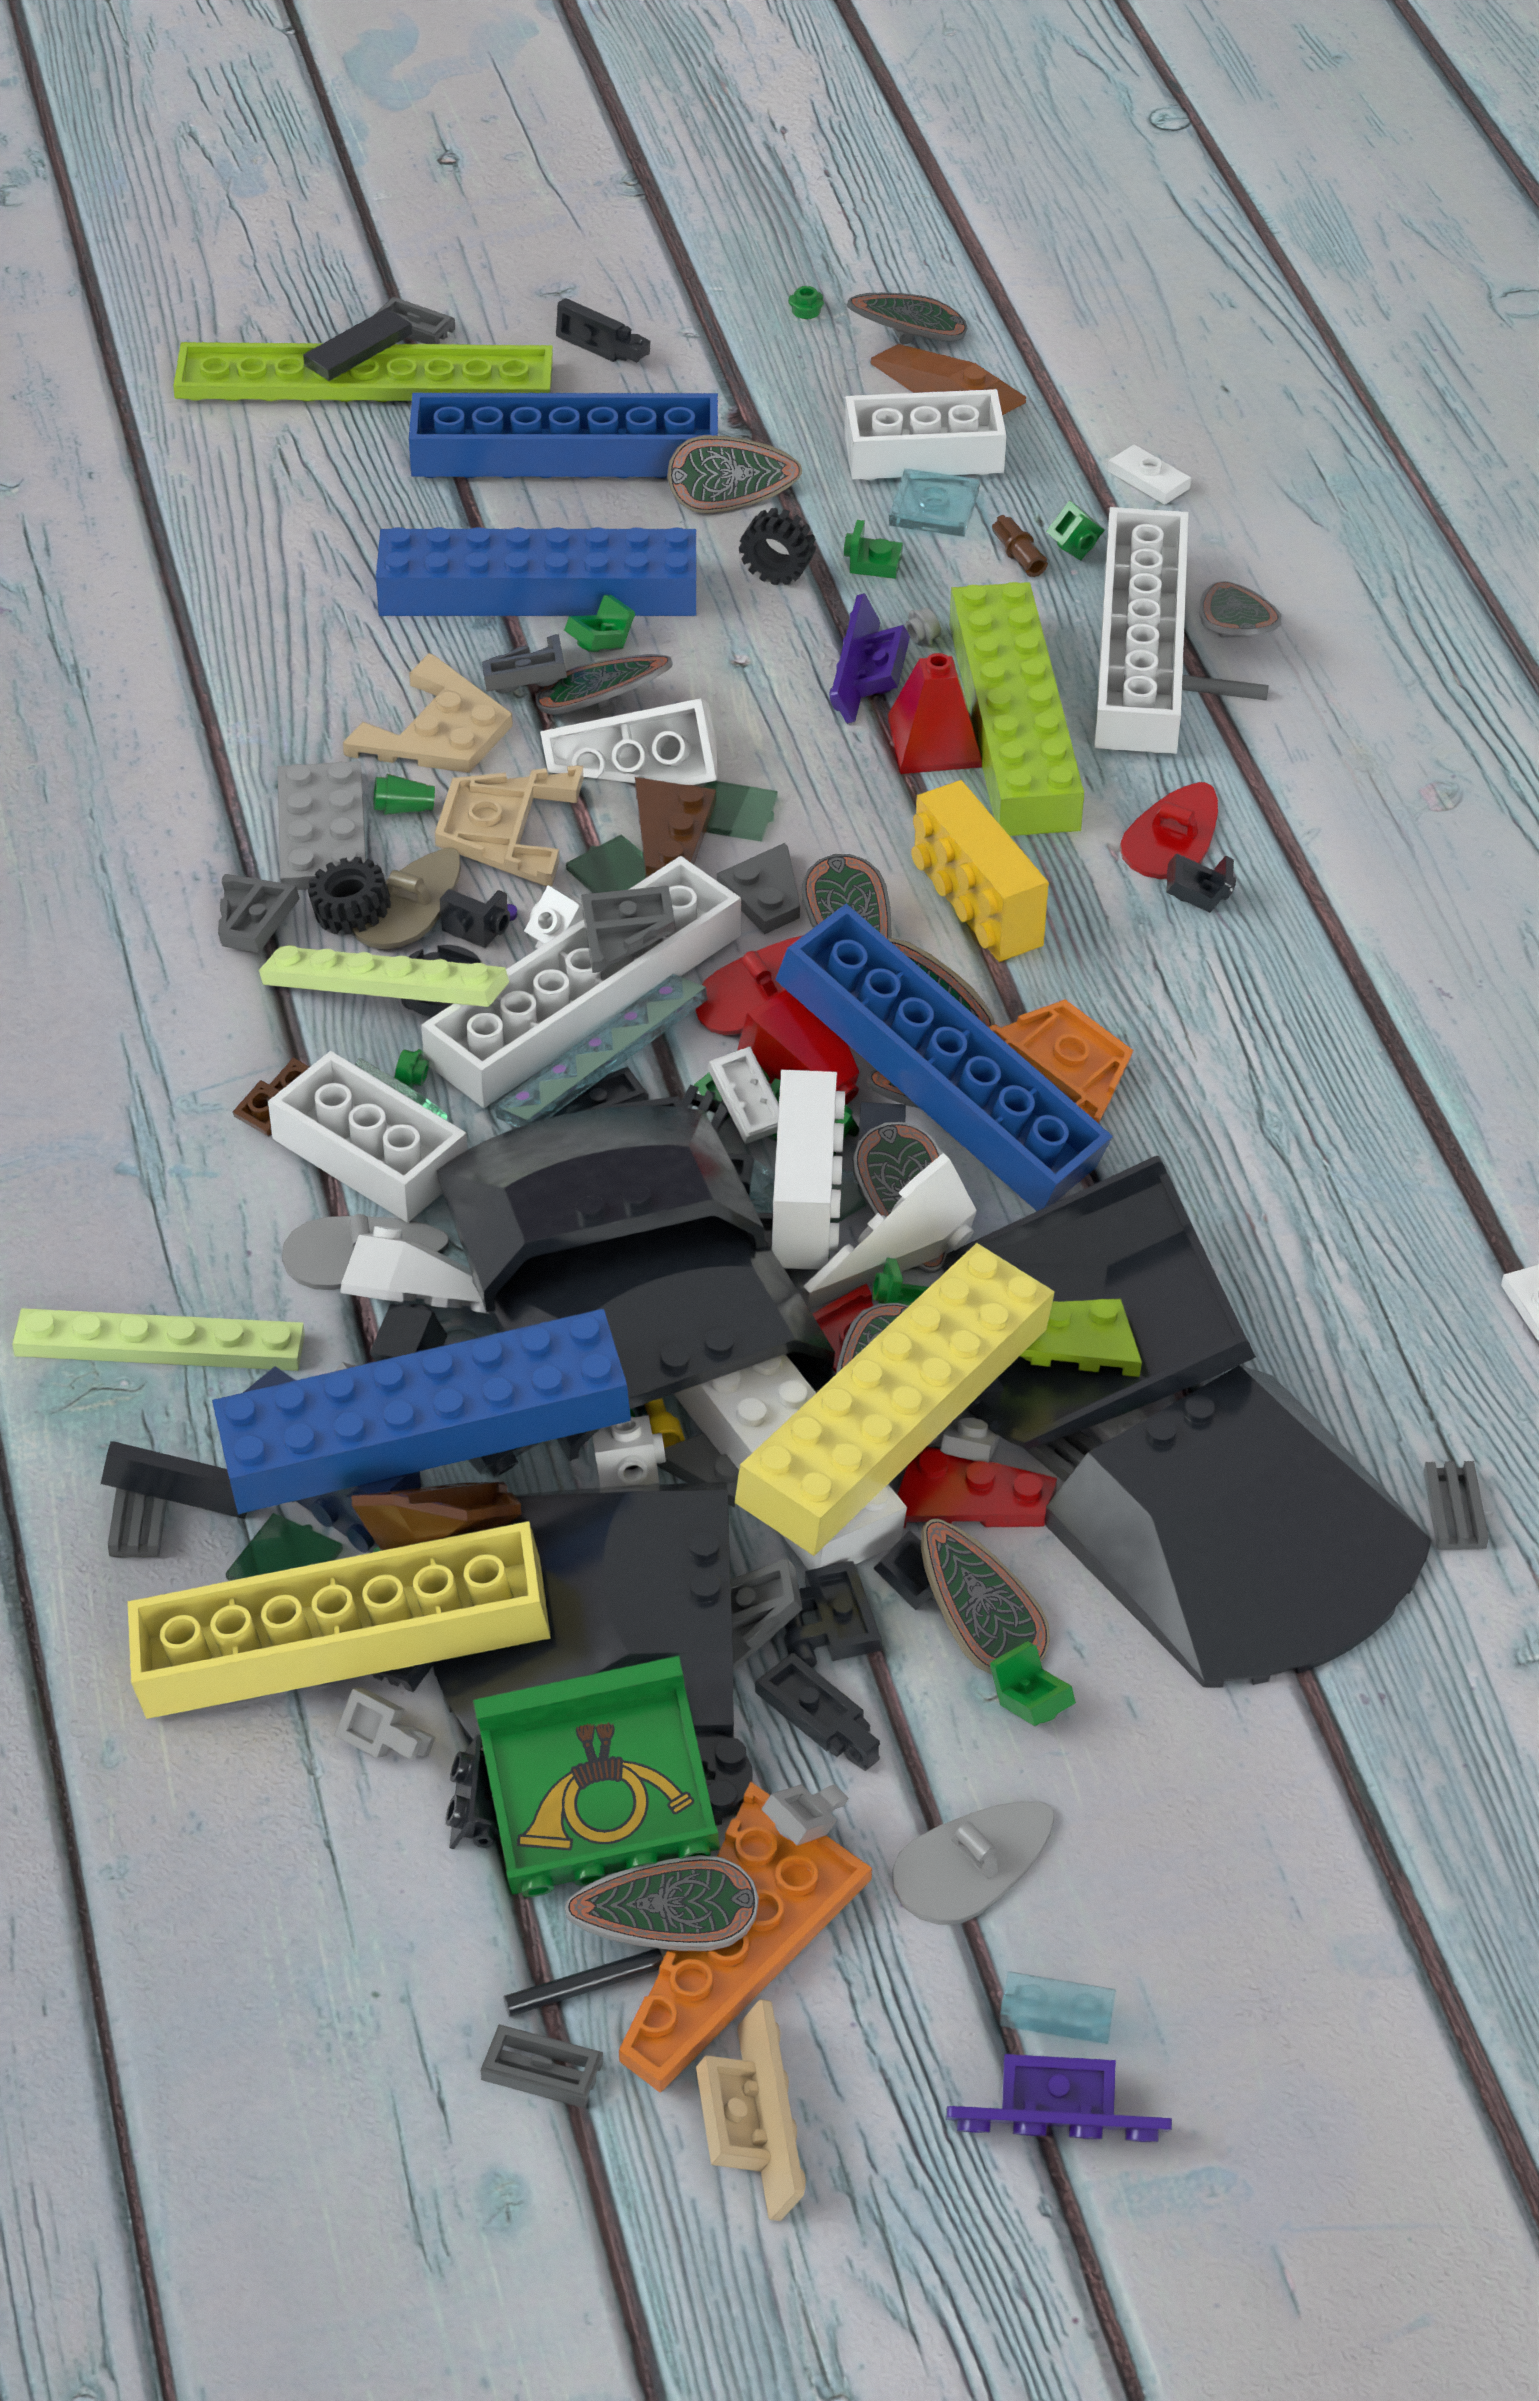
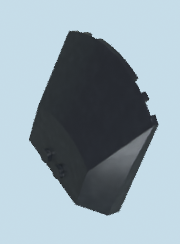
(586, 1183)
(1127, 1244)
(677, 1303)
(1240, 1532)
(624, 1585)

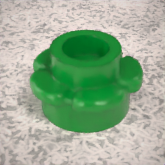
(806, 302)
(411, 1068)

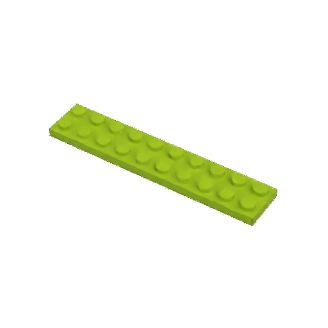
(279, 372)

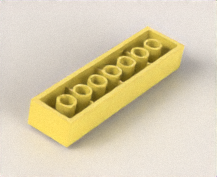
(893, 1399)
(337, 1620)

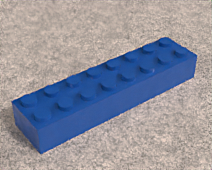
(554, 433)
(535, 571)
(943, 1058)
(421, 1410)

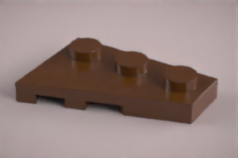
(671, 820)

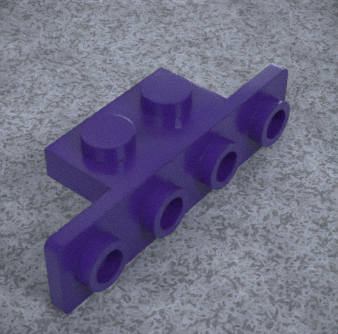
(868, 661)
(1059, 2094)

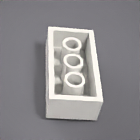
(925, 433)
(365, 1134)
(807, 1169)

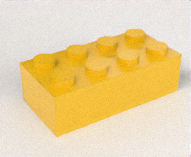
(980, 871)

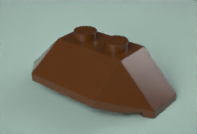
(435, 1512)

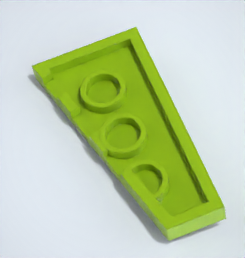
(1089, 1335)

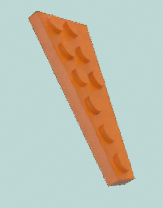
(705, 1990)

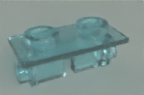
(1057, 2007)

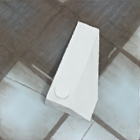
(656, 744)
(921, 1226)
(405, 1270)

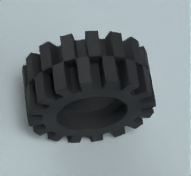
(789, 534)
(341, 912)

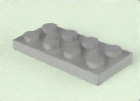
(319, 818)

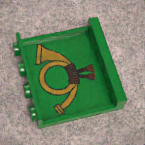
(595, 1776)

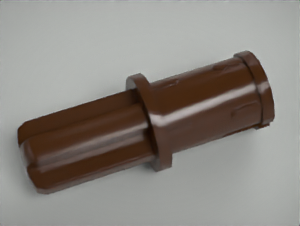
(1020, 546)

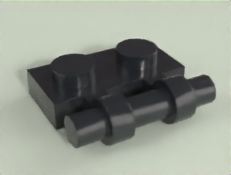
(841, 1612)

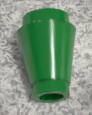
(402, 795)

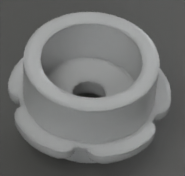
(923, 626)

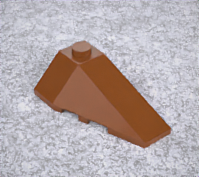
(932, 372)

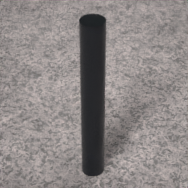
(583, 1982)

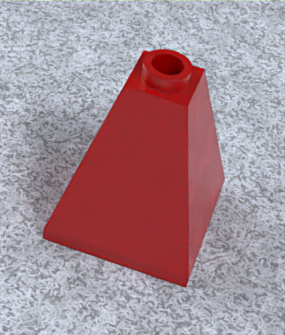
(933, 721)
(793, 1038)

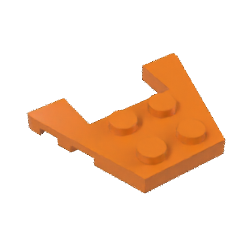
(1070, 1053)

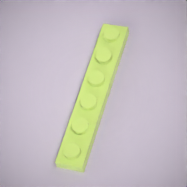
(384, 976)
(158, 1339)

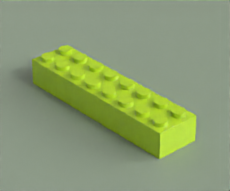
(1016, 709)

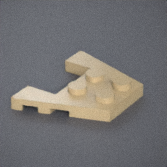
(448, 733)
(488, 817)

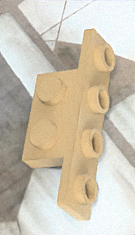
(751, 2113)

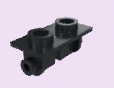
(468, 1810)

